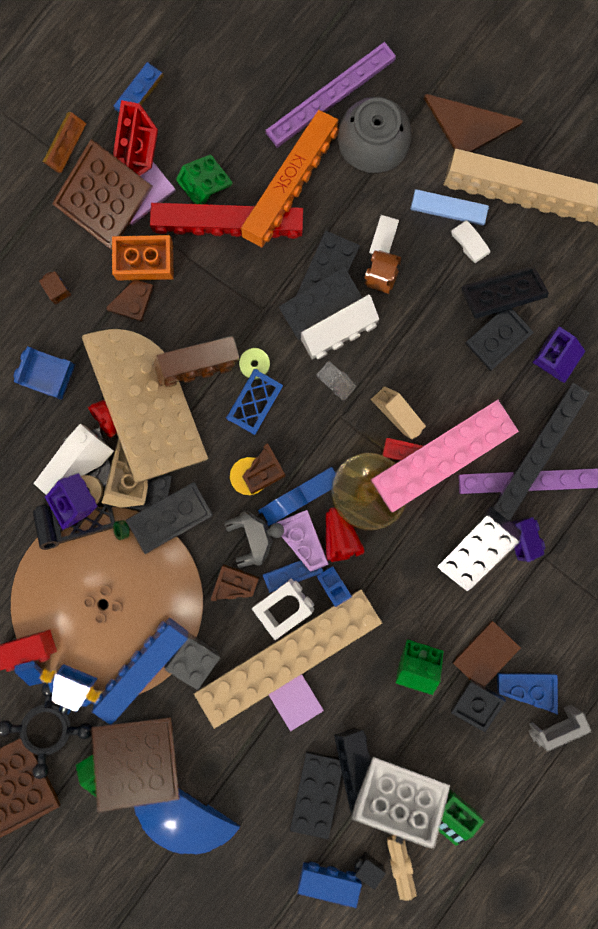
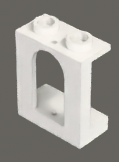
(290, 588)

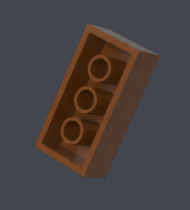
(196, 361)

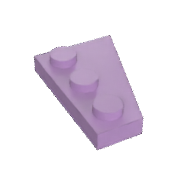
(304, 541)

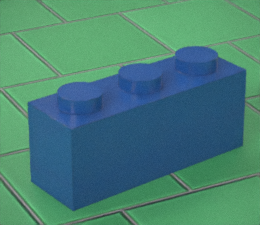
(329, 884)

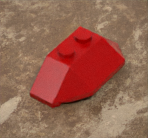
(135, 138)

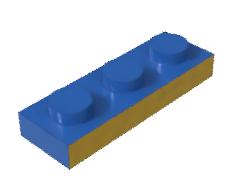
(141, 86)

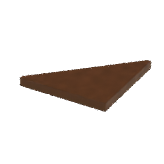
(467, 125)

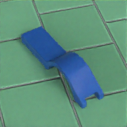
(298, 497)

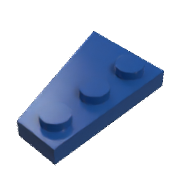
(531, 688)

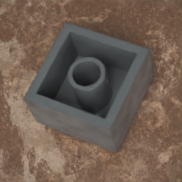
(193, 662)

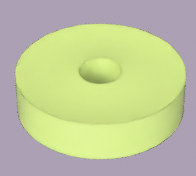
(254, 355)

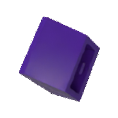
(559, 354)

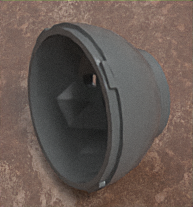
(373, 146)

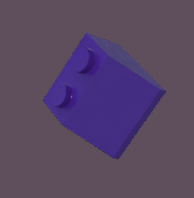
(70, 500)
(530, 544)

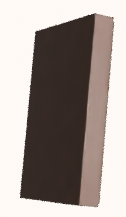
(486, 654)

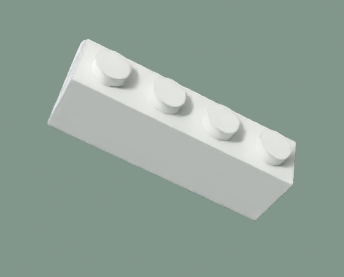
(340, 327)

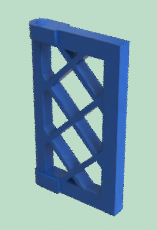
(270, 400)

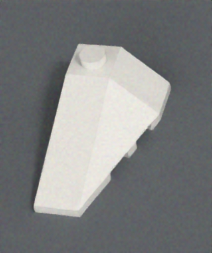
(78, 454)

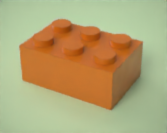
(142, 257)

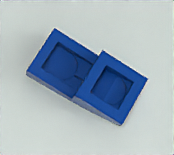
(334, 586)

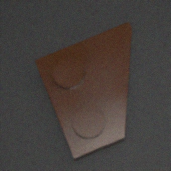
(132, 300)
(263, 471)
(234, 584)

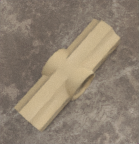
(401, 869)

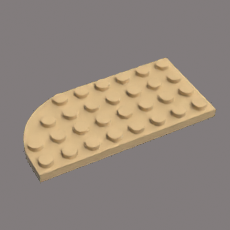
(148, 417)

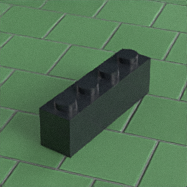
(353, 761)

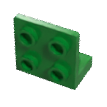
(202, 179)

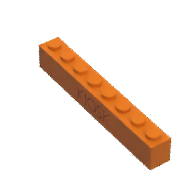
(290, 178)

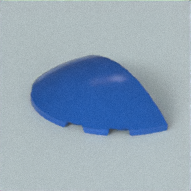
(186, 825)

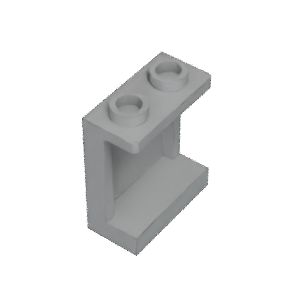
(561, 732)

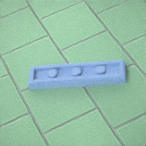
(449, 207)

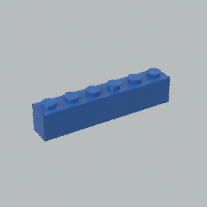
(140, 670)

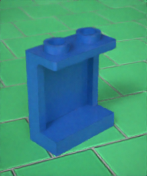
(43, 373)

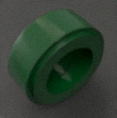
(121, 530)

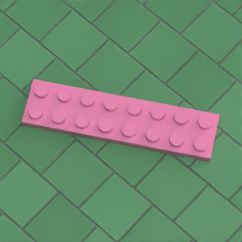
(444, 456)

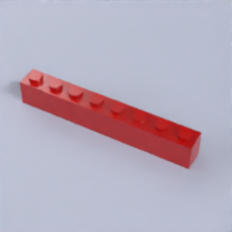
(216, 219)

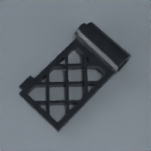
(49, 529)

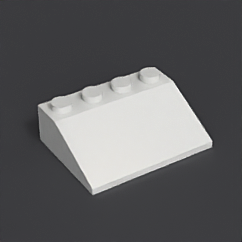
(401, 803)

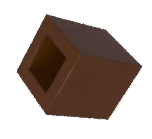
(54, 287)

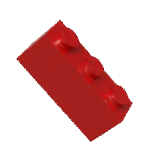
(27, 649)

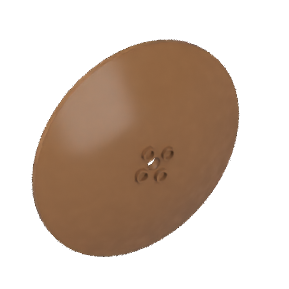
(63, 592)

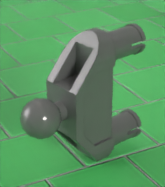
(258, 536)

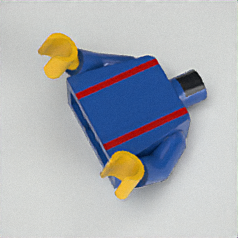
(70, 688)

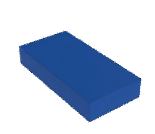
(29, 672)

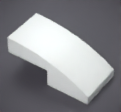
(384, 234)
(471, 241)

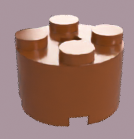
(383, 271)

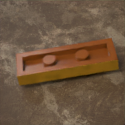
(64, 142)

